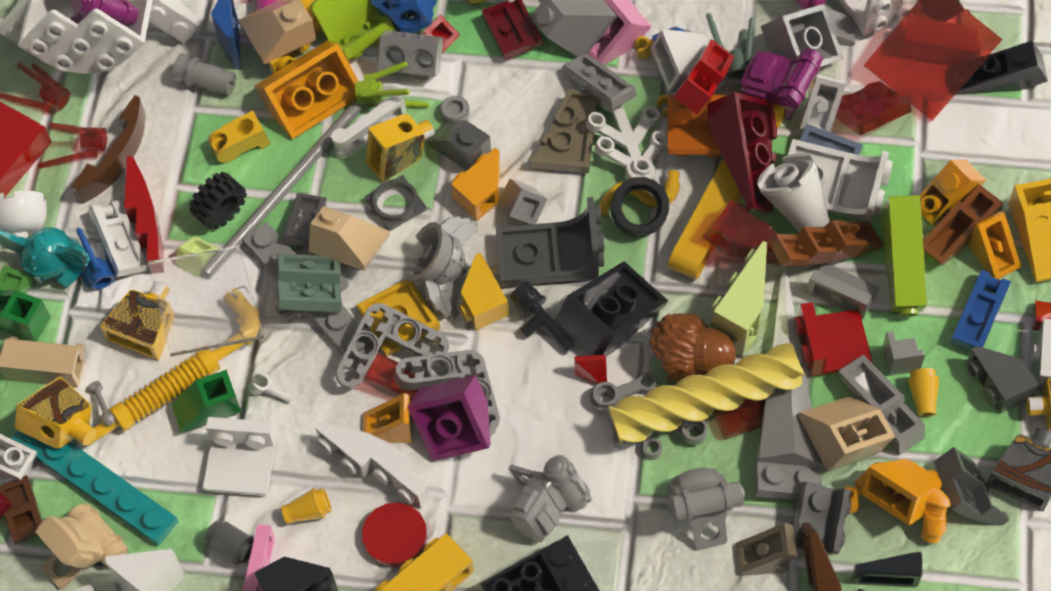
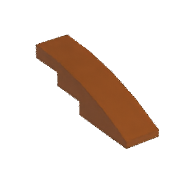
(824, 245)

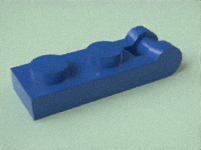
(980, 311)

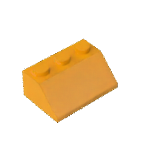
(309, 89)

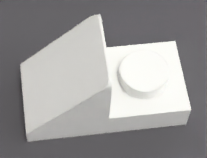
(822, 102)

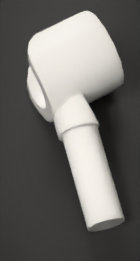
(267, 387)

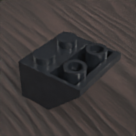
(295, 575)

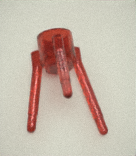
(52, 93)
(91, 138)

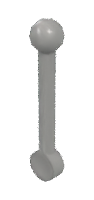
(96, 388)

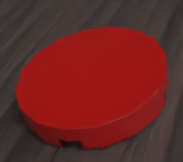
(394, 534)

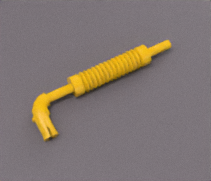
(165, 388)

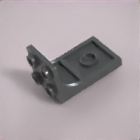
(552, 250)

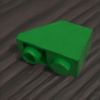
(205, 398)

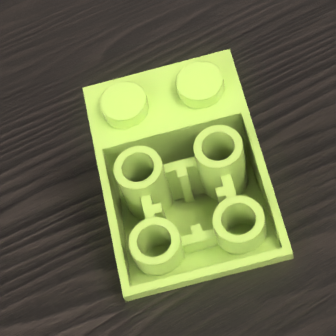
(742, 307)

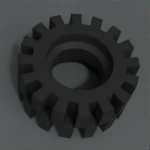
(217, 200)

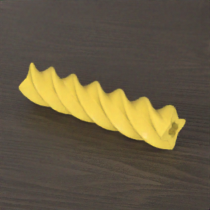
(699, 395)

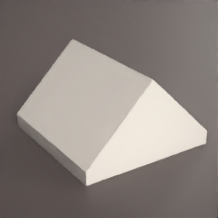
(146, 570)

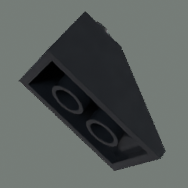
(610, 309)

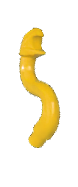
(671, 188)

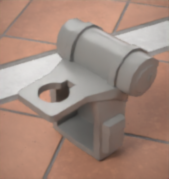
(547, 496)
(704, 497)

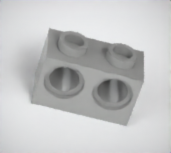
(410, 46)

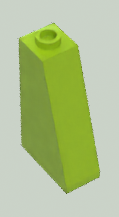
(904, 254)

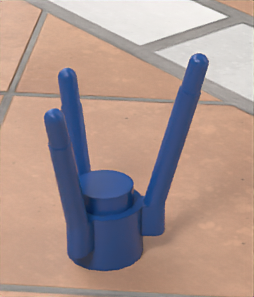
(98, 272)

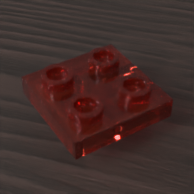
(871, 107)

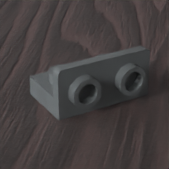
(825, 512)

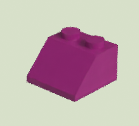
(452, 417)

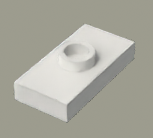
(1042, 354)

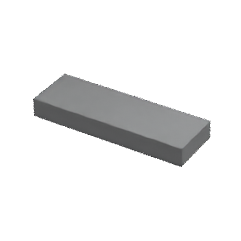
(599, 81)

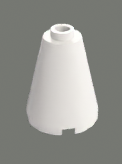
(796, 191)

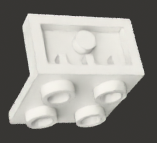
(239, 456)

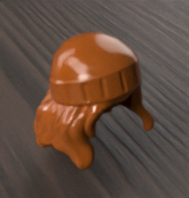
(689, 346)

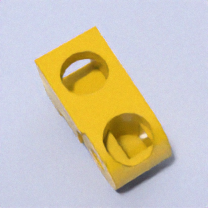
(238, 137)

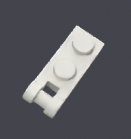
(355, 137)
(118, 238)

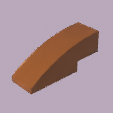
(956, 227)

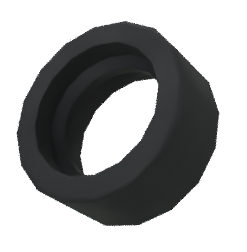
(634, 184)

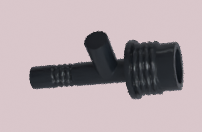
(530, 302)

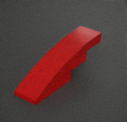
(141, 211)

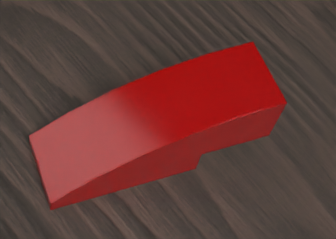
(704, 77)

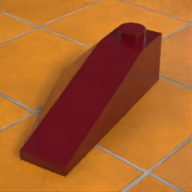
(744, 136)

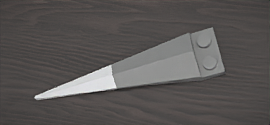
(784, 448)

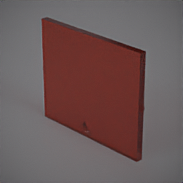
(932, 54)

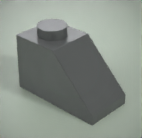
(460, 142)

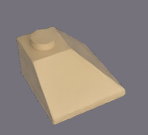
(278, 29)
(345, 238)

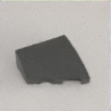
(967, 488)

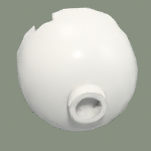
(22, 213)

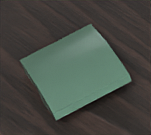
(308, 283)

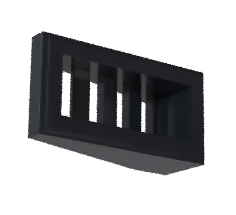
(892, 571)

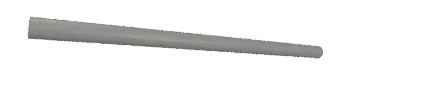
(293, 177)

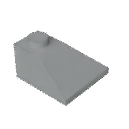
(574, 23)

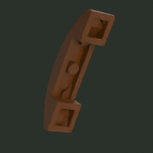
(95, 180)

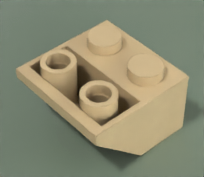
(846, 431)

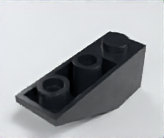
(1008, 71)

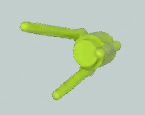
(372, 92)

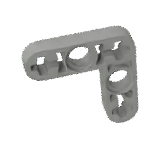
(390, 332)
(454, 364)

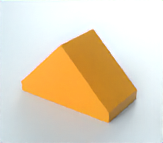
(994, 246)
(390, 420)

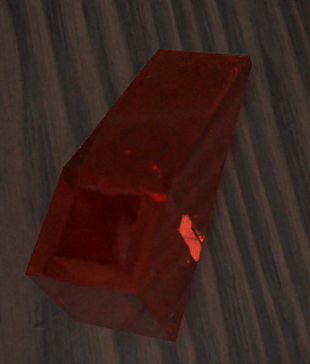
(738, 232)

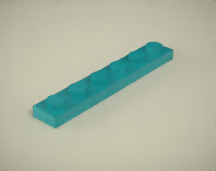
(104, 488)

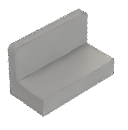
(842, 289)

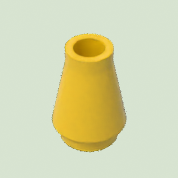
(924, 390)
(309, 506)

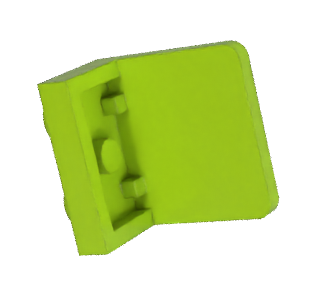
(350, 24)

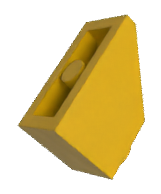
(482, 296)

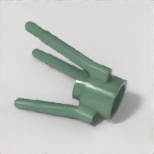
(742, 56)

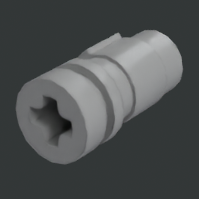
(207, 76)

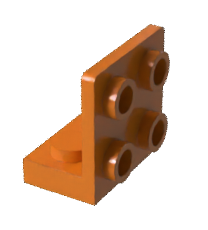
(690, 132)

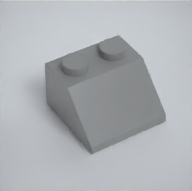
(802, 31)

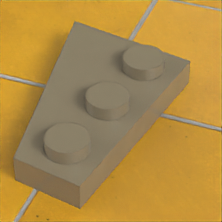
(568, 141)

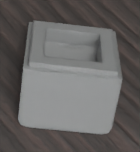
(843, 27)

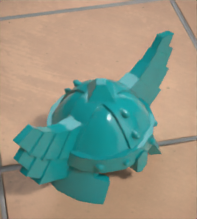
(48, 254)

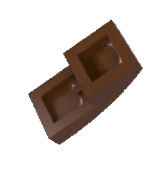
(24, 513)

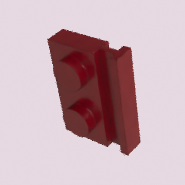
(511, 28)

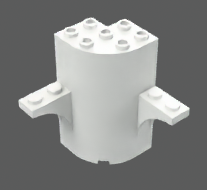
(98, 40)

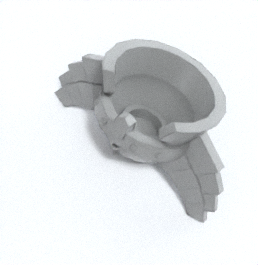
(442, 261)

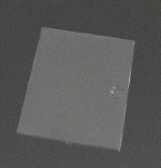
(205, 300)

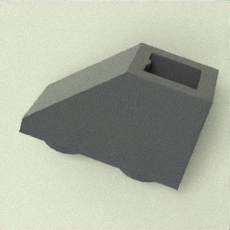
(1002, 376)

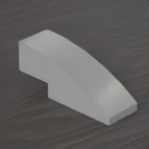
(872, 387)

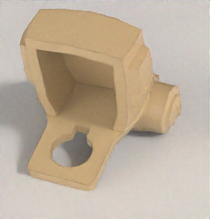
(78, 542)

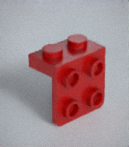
(830, 339)

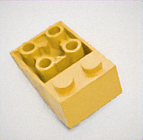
(1032, 216)

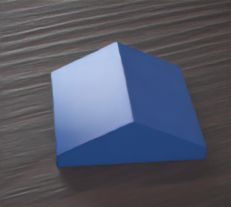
(227, 30)

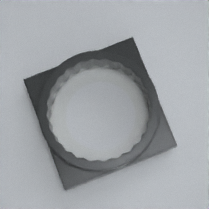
(391, 187)

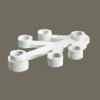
(634, 163)

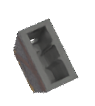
(1025, 470)

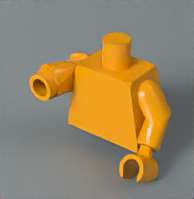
(905, 493)

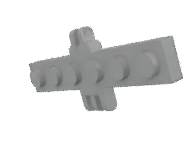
(337, 326)

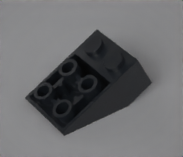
(549, 569)

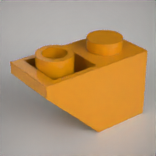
(479, 186)
(948, 188)

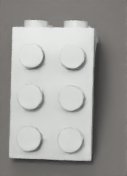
(876, 14)
(849, 180)

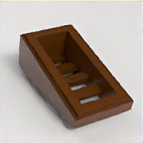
(818, 565)

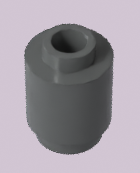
(229, 542)

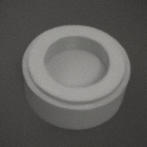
(454, 109)

